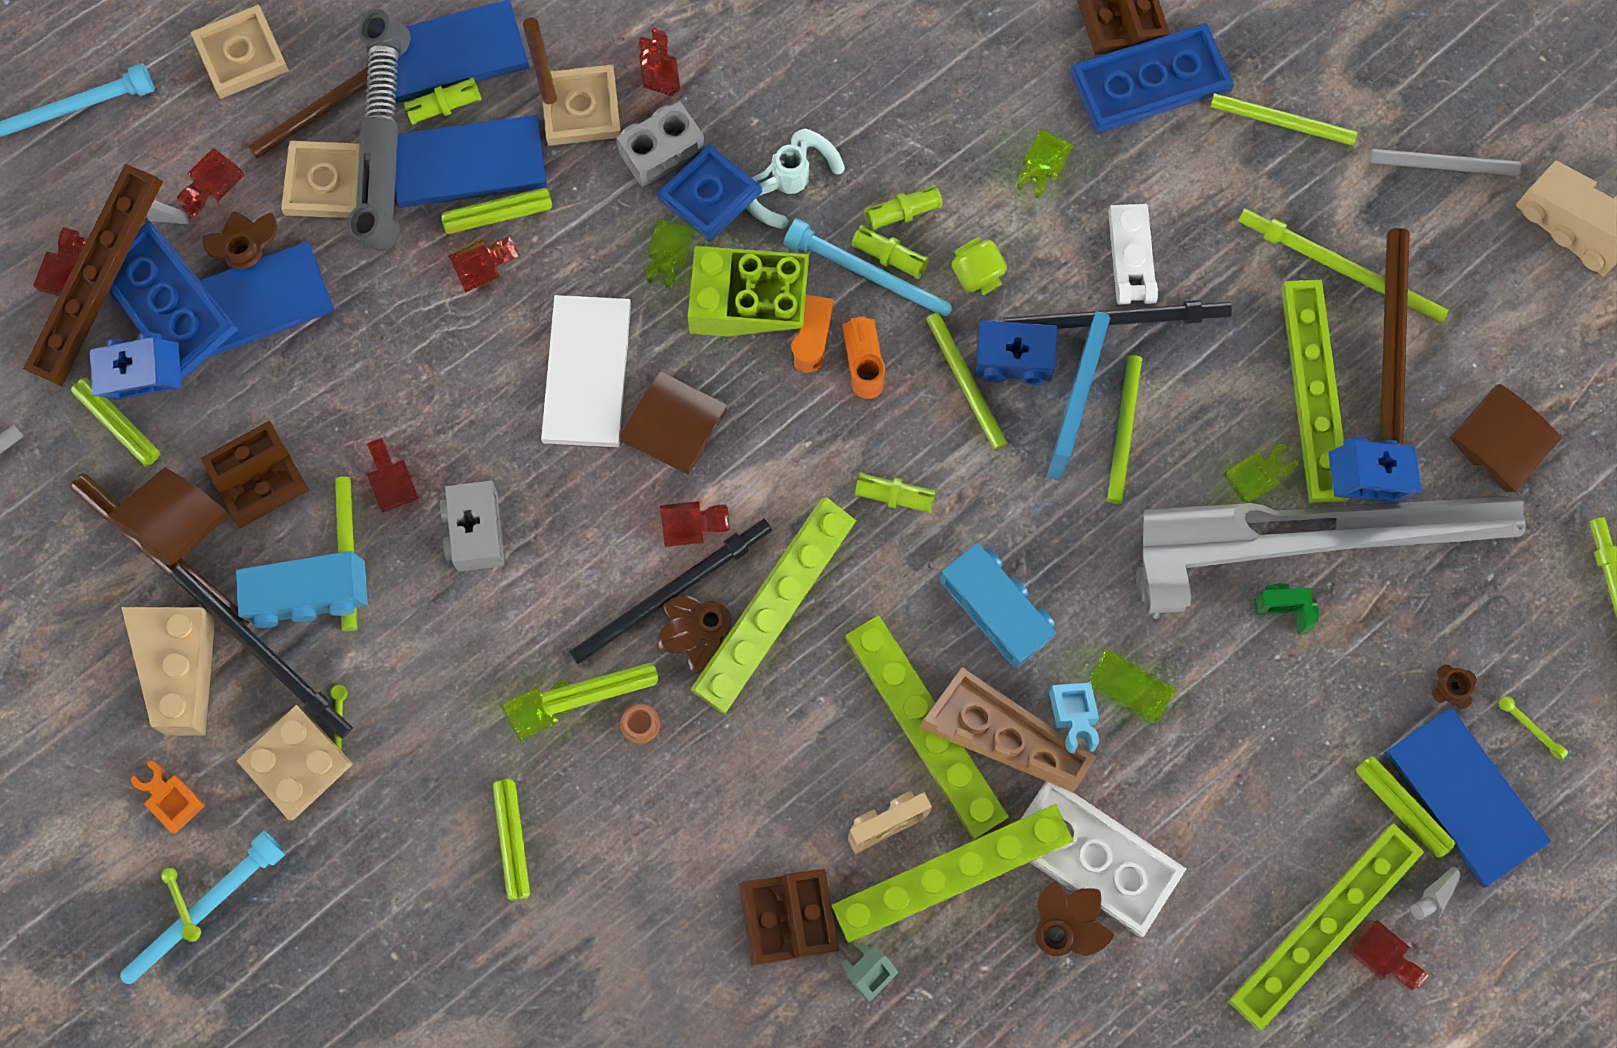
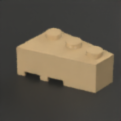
(1575, 215)
(173, 665)

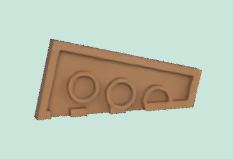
(999, 728)

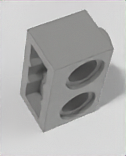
(666, 150)

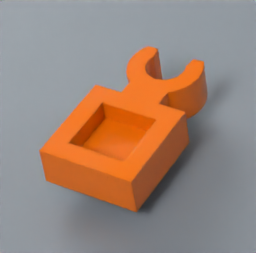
(170, 801)

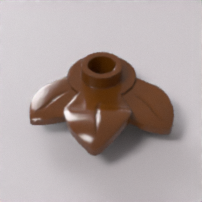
(241, 240)
(689, 633)
(1075, 916)

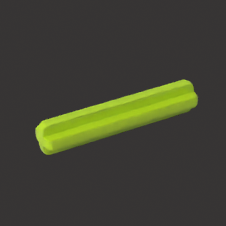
(496, 210)
(116, 423)
(599, 688)
(1405, 807)
(511, 839)

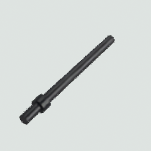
(1190, 312)
(734, 547)
(315, 703)

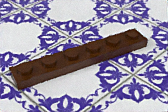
(93, 274)

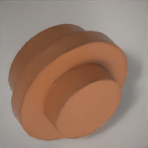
(640, 724)

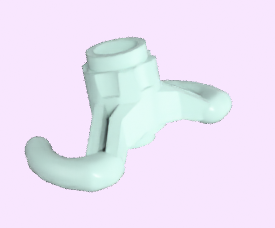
(791, 172)

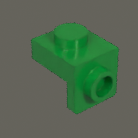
(1281, 599)

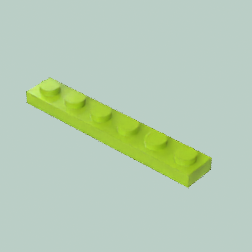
(1313, 383)
(773, 605)
(910, 705)
(952, 873)
(1325, 927)

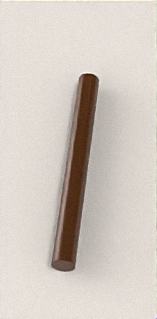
(540, 60)
(310, 113)

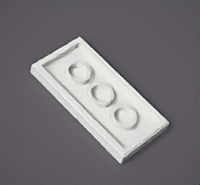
(586, 371)
(1108, 857)

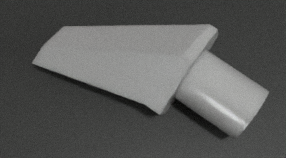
(166, 214)
(1437, 895)

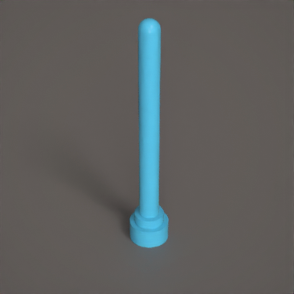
(134, 81)
(802, 237)
(264, 851)

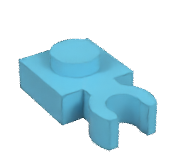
(1076, 709)

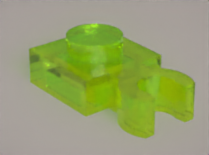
(1045, 160)
(668, 247)
(1256, 476)
(527, 713)

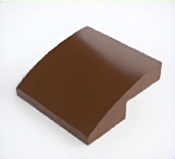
(1122, 23)
(673, 422)
(1505, 437)
(254, 474)
(167, 516)
(788, 917)

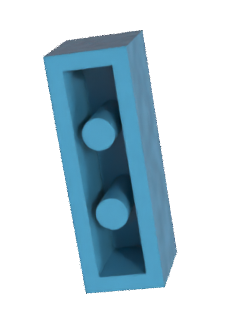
(301, 589)
(998, 605)

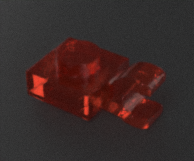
(657, 67)
(211, 177)
(477, 264)
(57, 267)
(391, 481)
(685, 523)
(1383, 953)

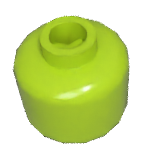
(979, 266)

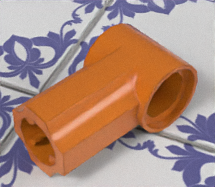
(864, 356)

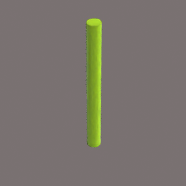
(1283, 119)
(966, 381)
(1124, 429)
(345, 534)

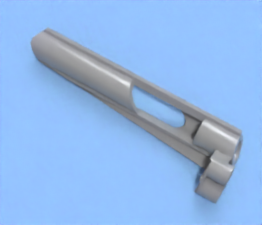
(1220, 535)

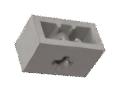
(484, 545)

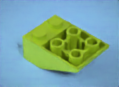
(746, 291)

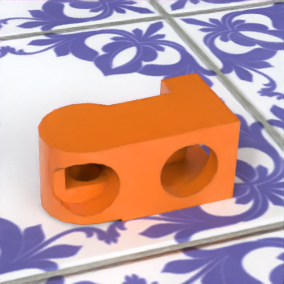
(811, 342)

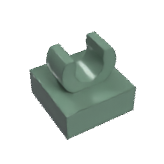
(870, 972)

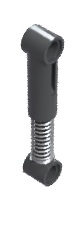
(373, 217)

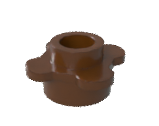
(1465, 681)

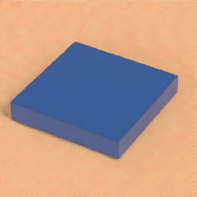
(709, 193)

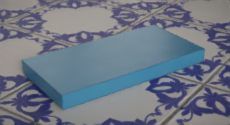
(1078, 396)

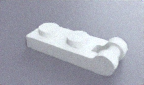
(1132, 253)

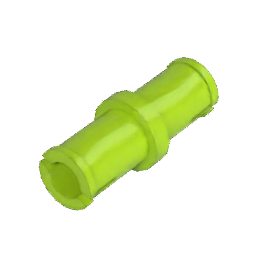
(442, 101)
(903, 207)
(890, 252)
(895, 493)

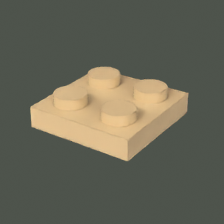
(239, 51)
(584, 106)
(320, 179)
(294, 762)
(902, 814)

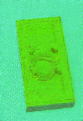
(1131, 687)

